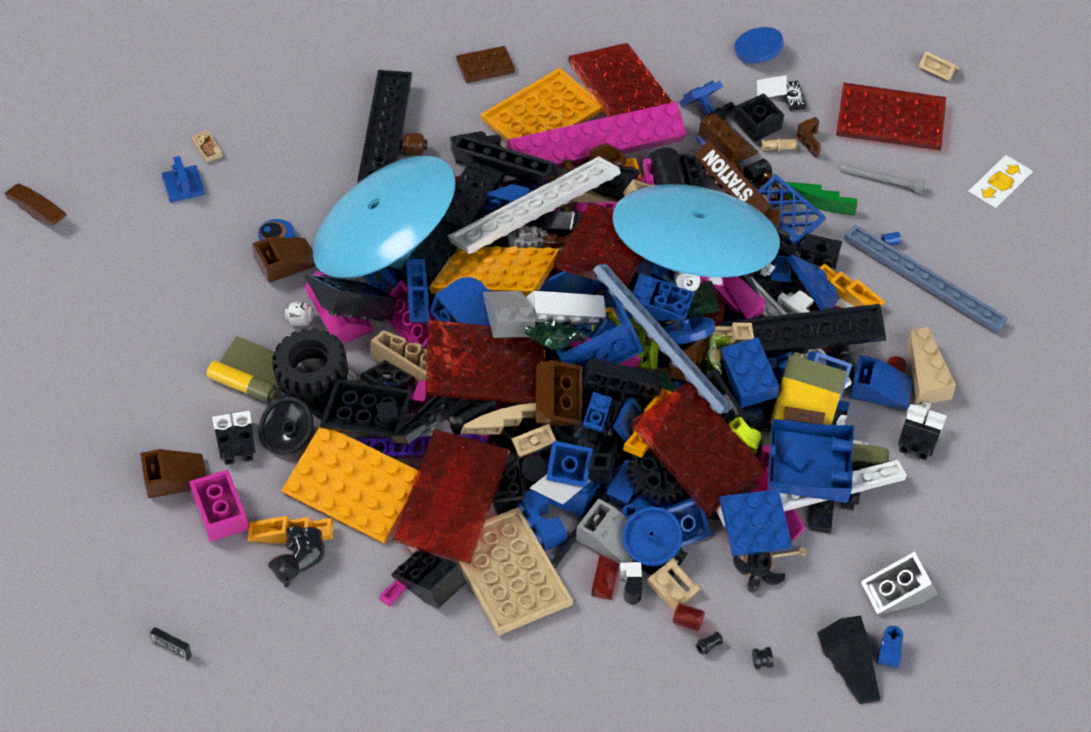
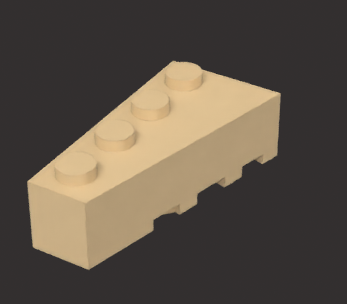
(404, 355)
(928, 368)

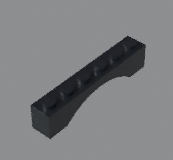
(606, 451)

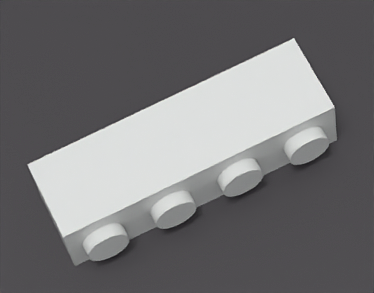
(567, 307)

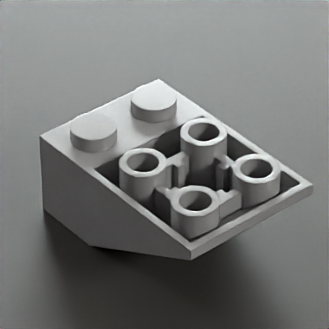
(603, 532)

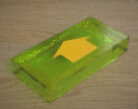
(713, 360)

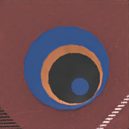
(276, 228)

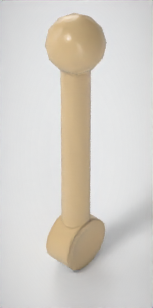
(802, 552)

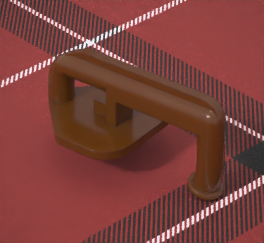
(605, 151)

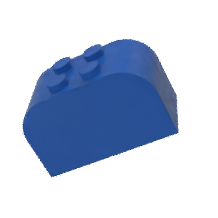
(461, 302)

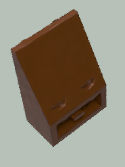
(282, 256)
(170, 471)

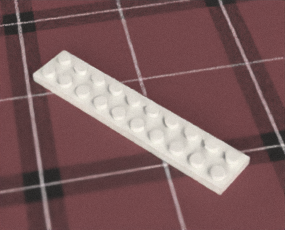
(534, 205)

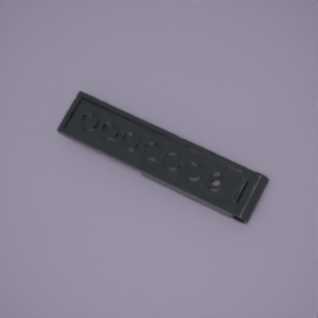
(385, 121)
(465, 208)
(817, 329)

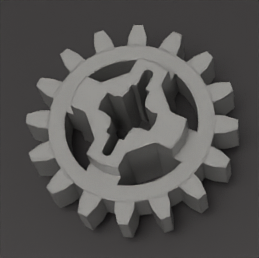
(527, 237)

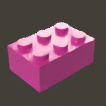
(218, 505)

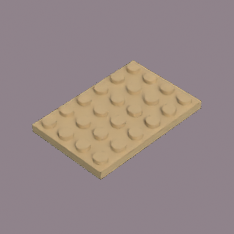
(513, 574)

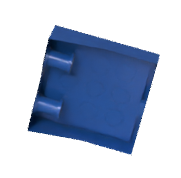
(828, 471)

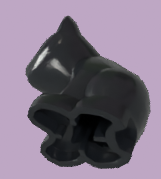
(308, 551)

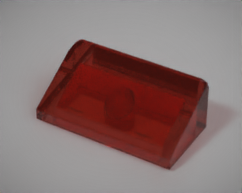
(604, 578)

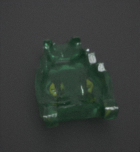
(554, 334)

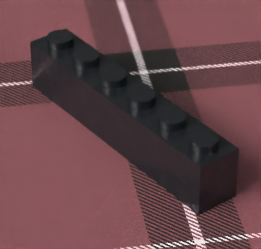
(510, 161)

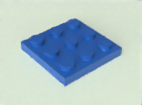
(755, 523)

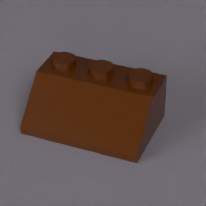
(725, 138)
(696, 352)
(558, 393)

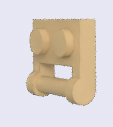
(669, 589)

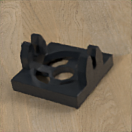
(375, 375)

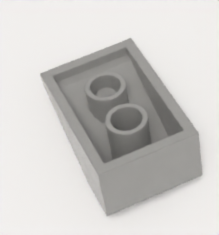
(508, 313)
(900, 585)

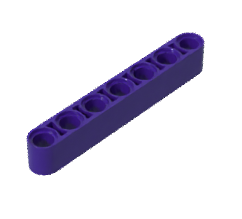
(409, 450)

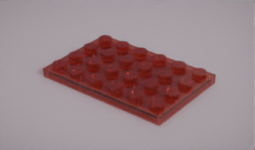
(618, 79)
(891, 116)
(597, 243)
(474, 365)
(698, 447)
(451, 496)

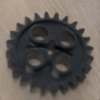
(642, 476)

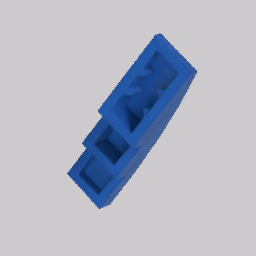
(417, 291)

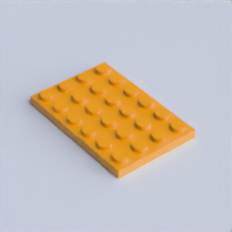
(541, 107)
(499, 268)
(351, 483)

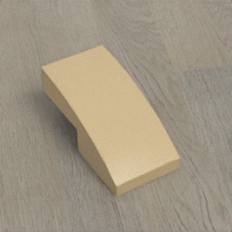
(738, 332)

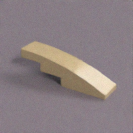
(495, 421)

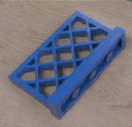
(794, 238)

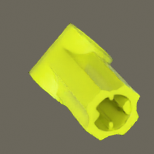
(749, 436)

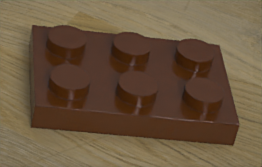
(485, 64)

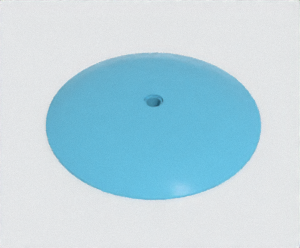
(384, 217)
(696, 230)

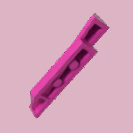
(741, 297)

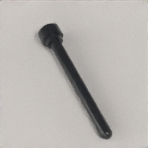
(572, 538)

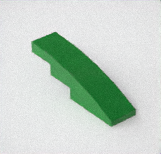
(824, 199)

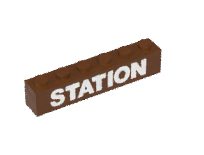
(729, 177)

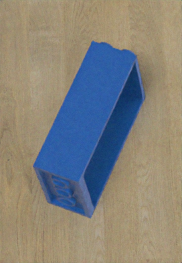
(612, 346)

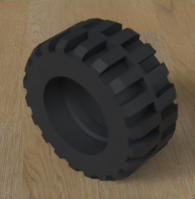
(304, 346)

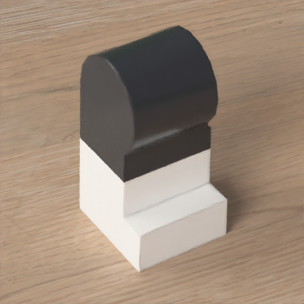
(633, 588)

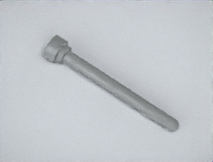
(916, 185)

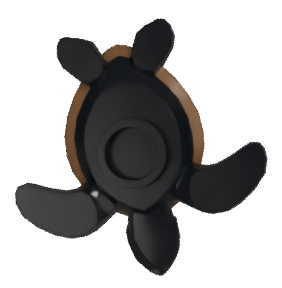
(756, 568)

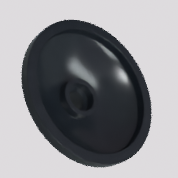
(277, 424)

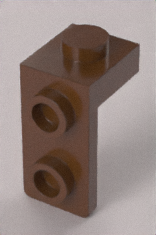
(805, 135)

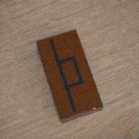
(804, 416)

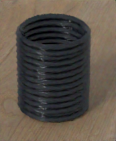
(756, 170)

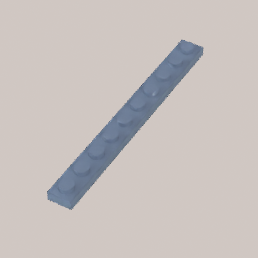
(926, 278)
(665, 342)

